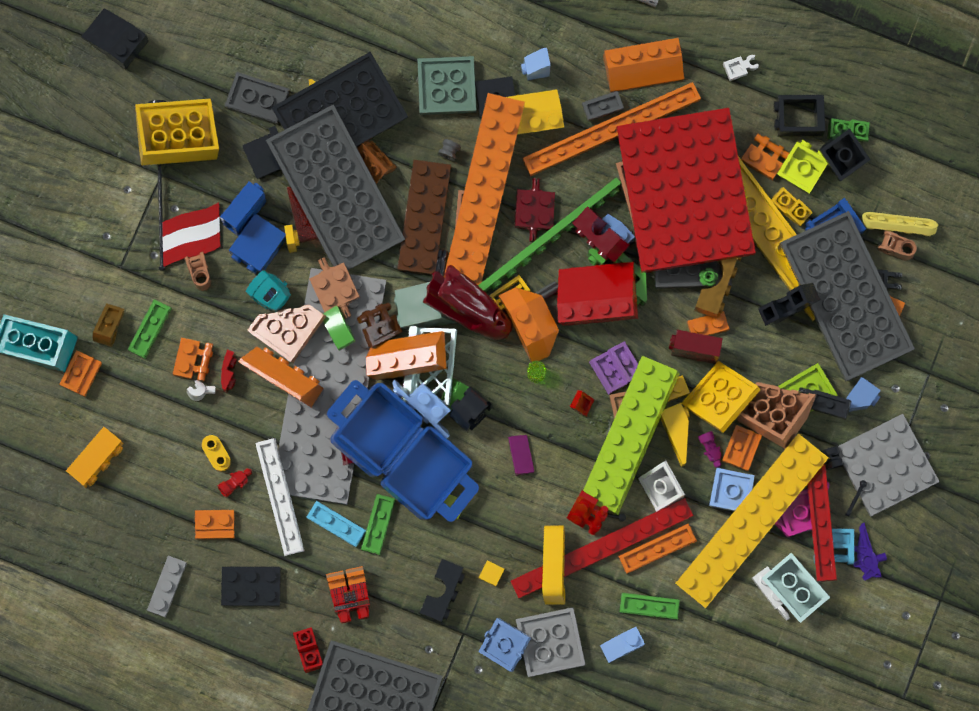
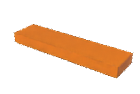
(657, 548)

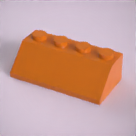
(644, 65)
(407, 356)
(281, 375)

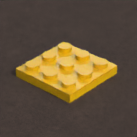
(720, 396)

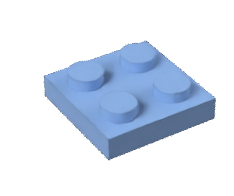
(730, 489)

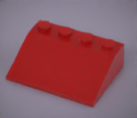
(597, 294)

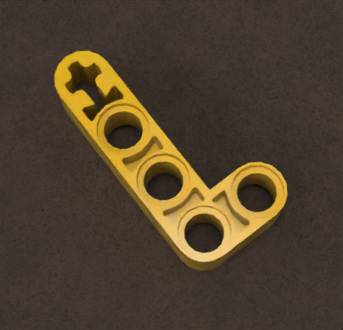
(553, 565)

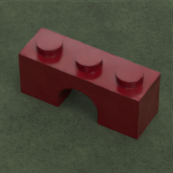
(610, 243)

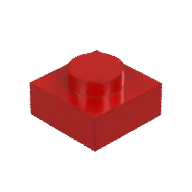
(582, 403)

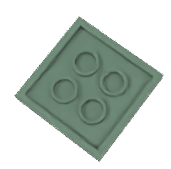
(446, 85)

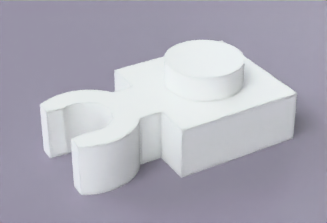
(738, 68)

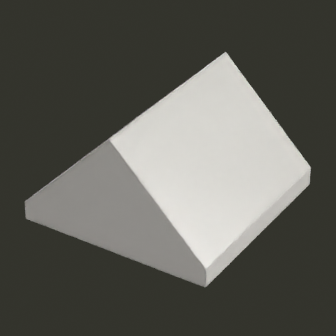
(661, 486)

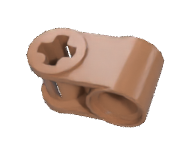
(896, 245)
(198, 268)

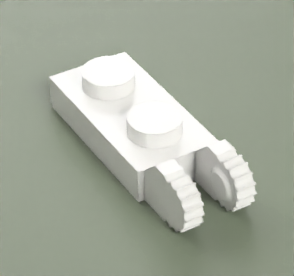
(769, 594)

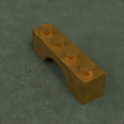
(711, 299)

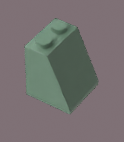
(413, 310)

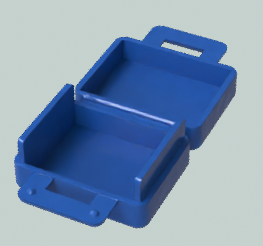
(416, 461)

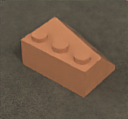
(777, 413)

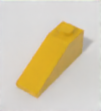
(676, 426)

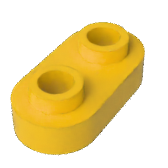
(215, 453)

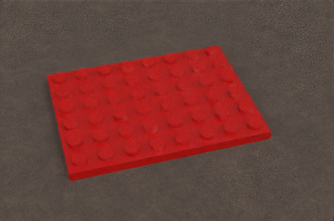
(685, 190)

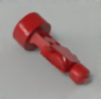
(237, 479)

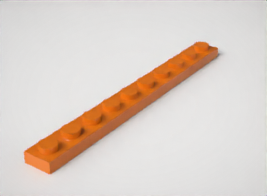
(607, 130)

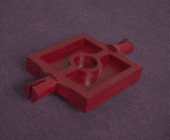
(534, 209)

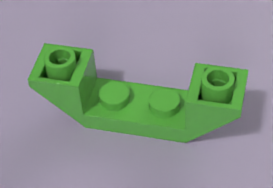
(641, 288)

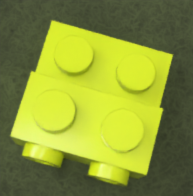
(803, 166)

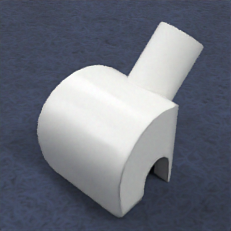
(199, 393)

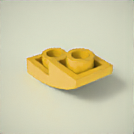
(791, 207)

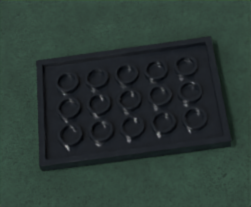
(359, 95)

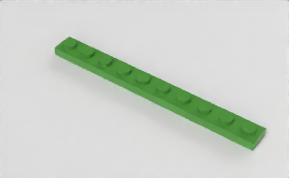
(551, 235)

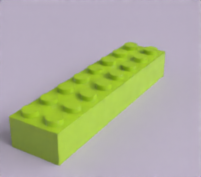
(631, 433)

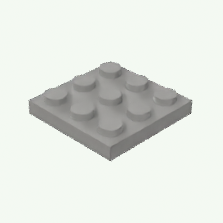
(553, 642)

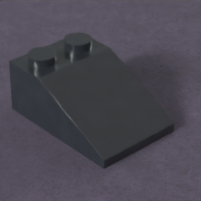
(115, 38)

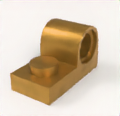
(107, 325)

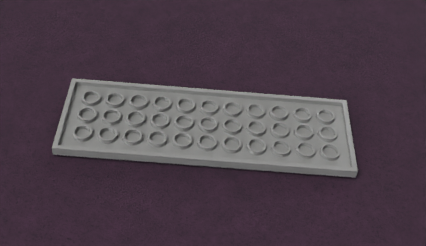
(307, 455)

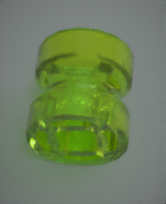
(537, 374)

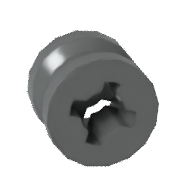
(449, 150)

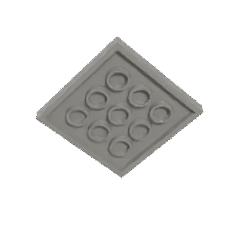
(889, 463)

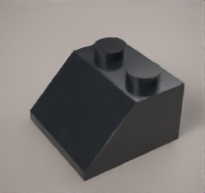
(844, 154)

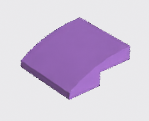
(615, 367)

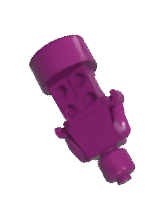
(713, 452)

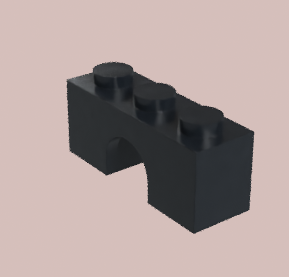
(794, 302)
(437, 608)

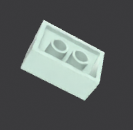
(795, 587)

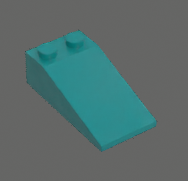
(36, 343)

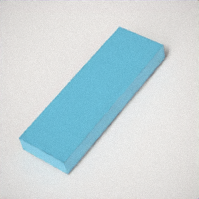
(336, 524)

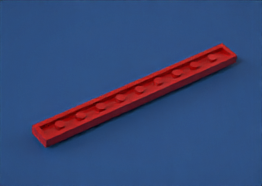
(608, 545)

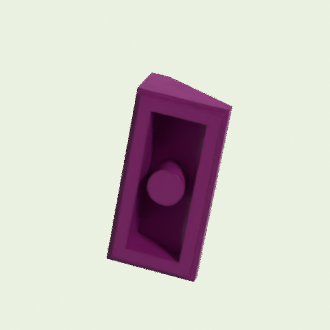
(521, 455)

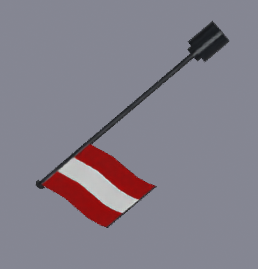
(188, 232)

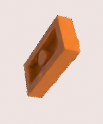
(709, 325)

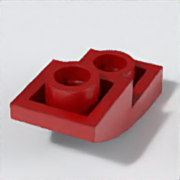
(227, 377)
(308, 650)

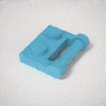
(843, 540)

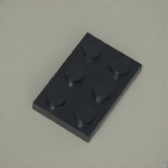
(250, 586)

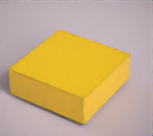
(491, 573)

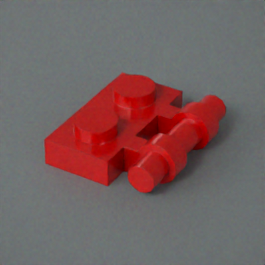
(581, 513)

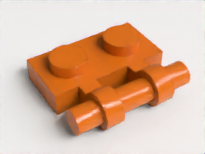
(763, 162)
(187, 359)

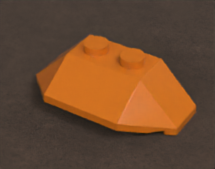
(531, 322)

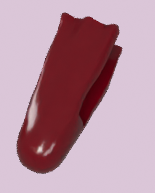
(467, 304)

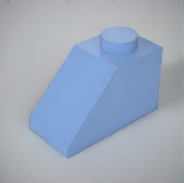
(536, 65)
(622, 644)

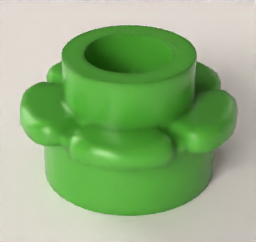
(703, 277)

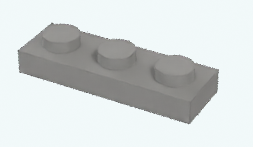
(166, 586)

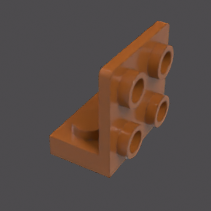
(375, 160)

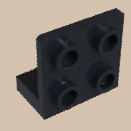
(261, 156)

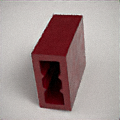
(695, 346)

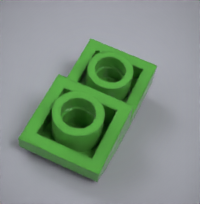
(859, 128)
(337, 328)

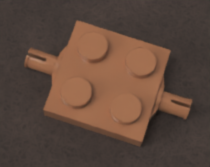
(334, 287)

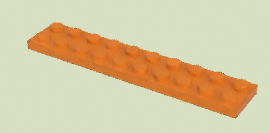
(485, 186)

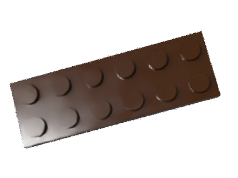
(424, 217)

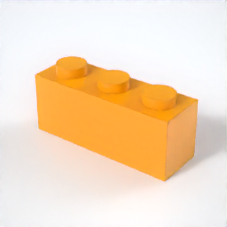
(95, 457)

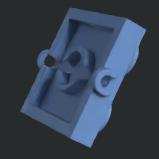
(504, 644)

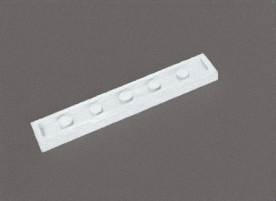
(279, 496)

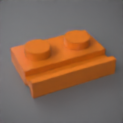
(80, 373)
(741, 448)
(214, 524)

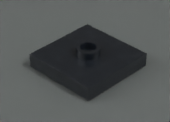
(498, 86)

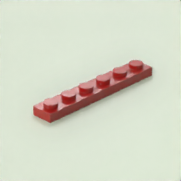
(822, 527)

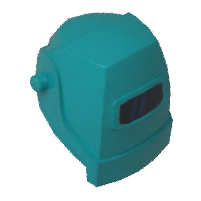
(268, 291)

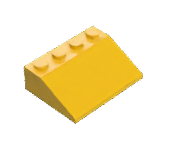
(176, 132)

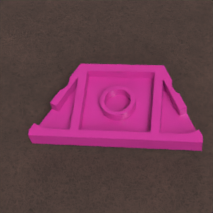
(797, 516)

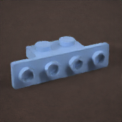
(426, 403)

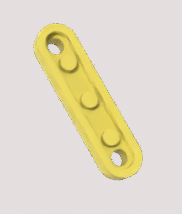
(899, 223)

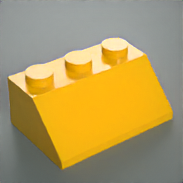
(540, 112)

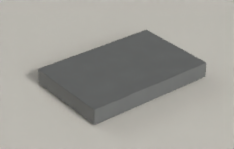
(255, 97)

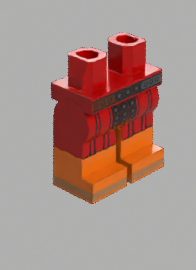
(349, 600)

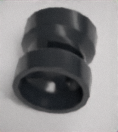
(834, 460)

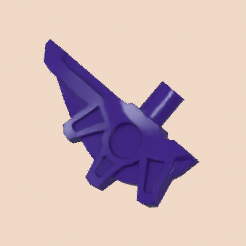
(866, 558)

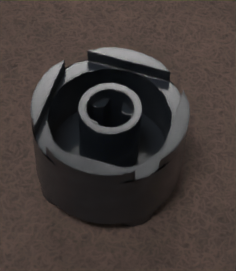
(470, 409)

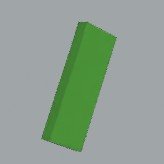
(149, 329)
(378, 524)
(649, 606)

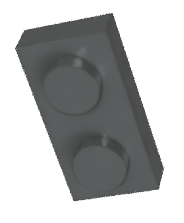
(602, 106)

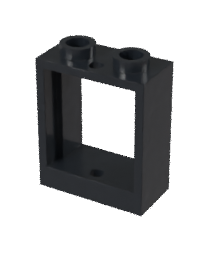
(819, 115)

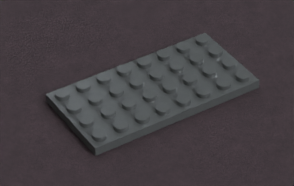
(335, 189)
(854, 303)

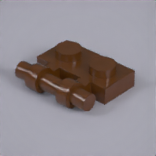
(381, 330)

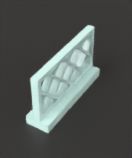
(411, 382)

